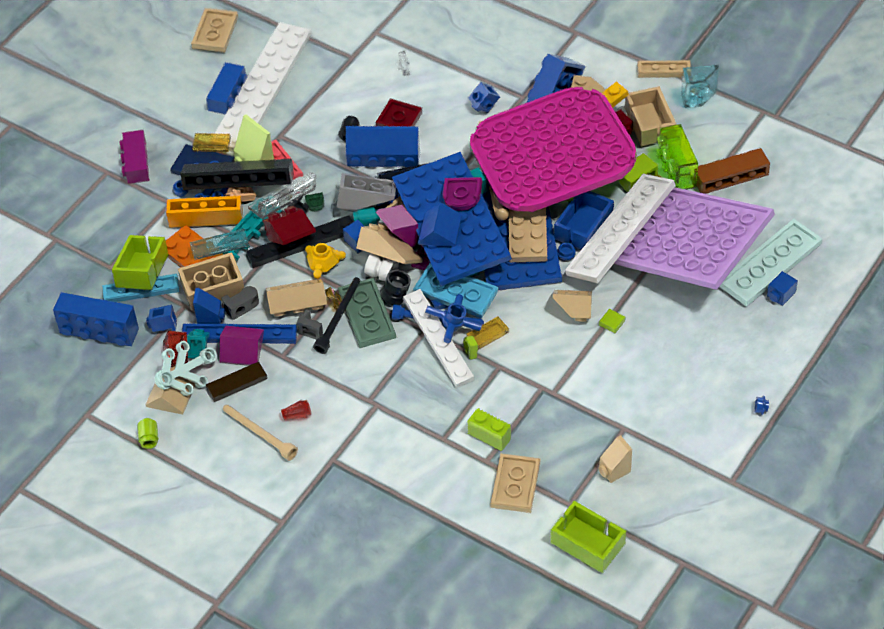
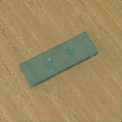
(219, 244)

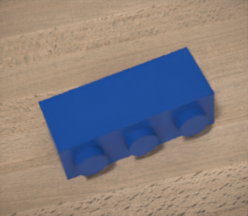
(226, 88)

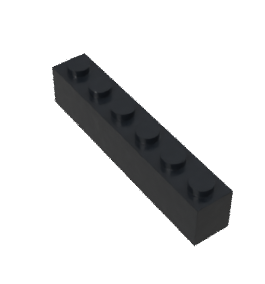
(237, 174)

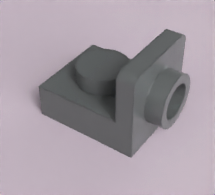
(309, 327)

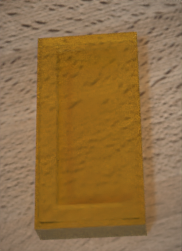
(211, 142)
(489, 332)

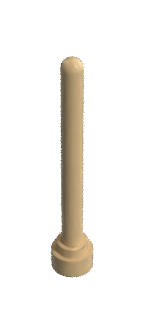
(287, 450)

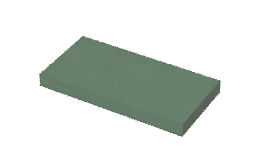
(368, 314)

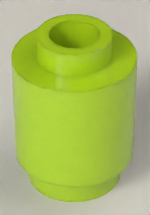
(147, 433)

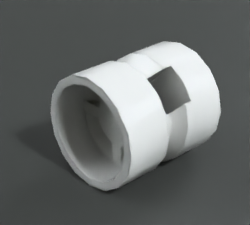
(379, 266)

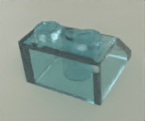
(698, 85)

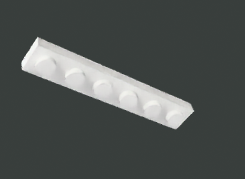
(435, 333)

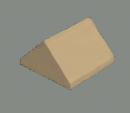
(169, 399)

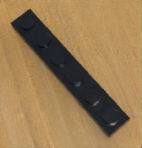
(273, 251)

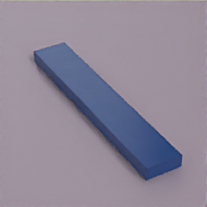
(272, 332)

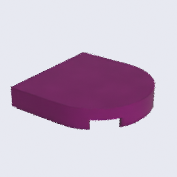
(462, 192)

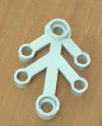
(182, 369)

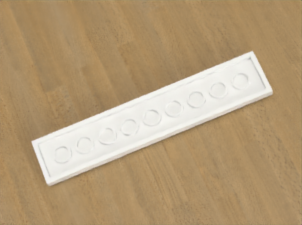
(265, 78)

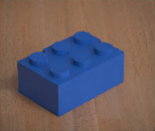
(589, 215)

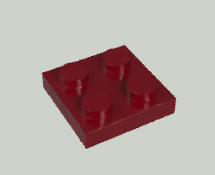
(399, 114)

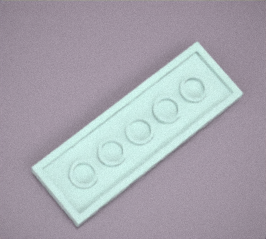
(776, 255)

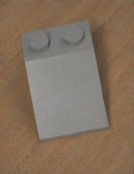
(363, 191)

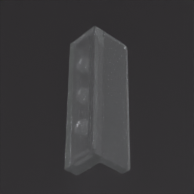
(283, 196)

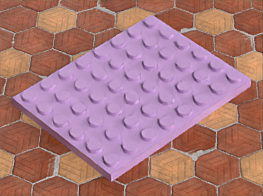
(695, 237)

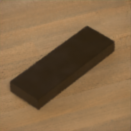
(236, 381)

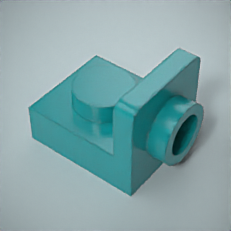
(197, 342)

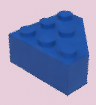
(555, 75)

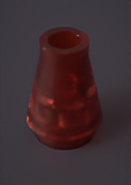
(298, 410)

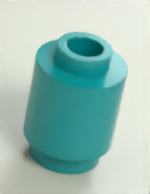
(366, 216)

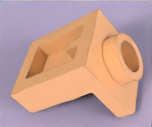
(246, 193)

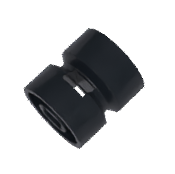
(395, 287)

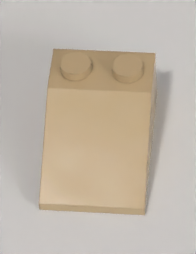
(384, 243)

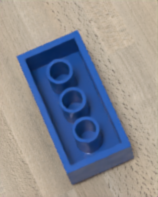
(96, 319)

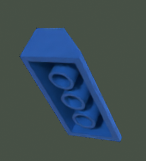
(382, 146)

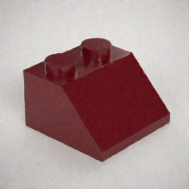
(288, 225)

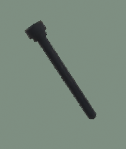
(323, 344)

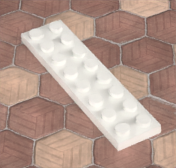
(620, 228)

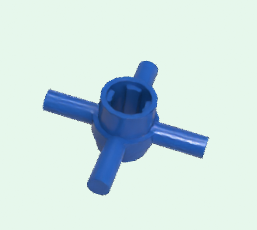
(453, 318)

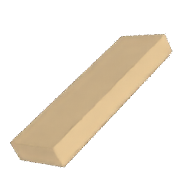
(661, 69)

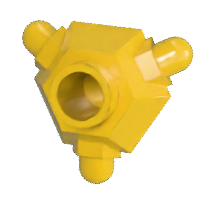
(322, 258)

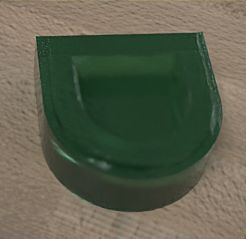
(315, 201)

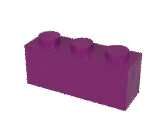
(134, 156)

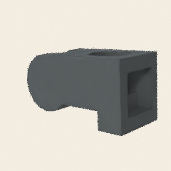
(241, 302)

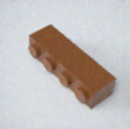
(732, 171)

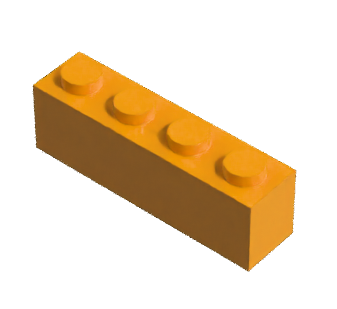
(204, 211)

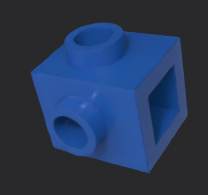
(483, 97)

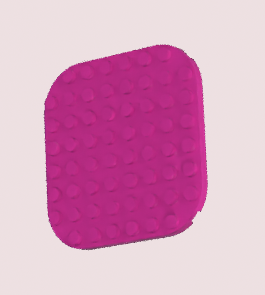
(552, 149)

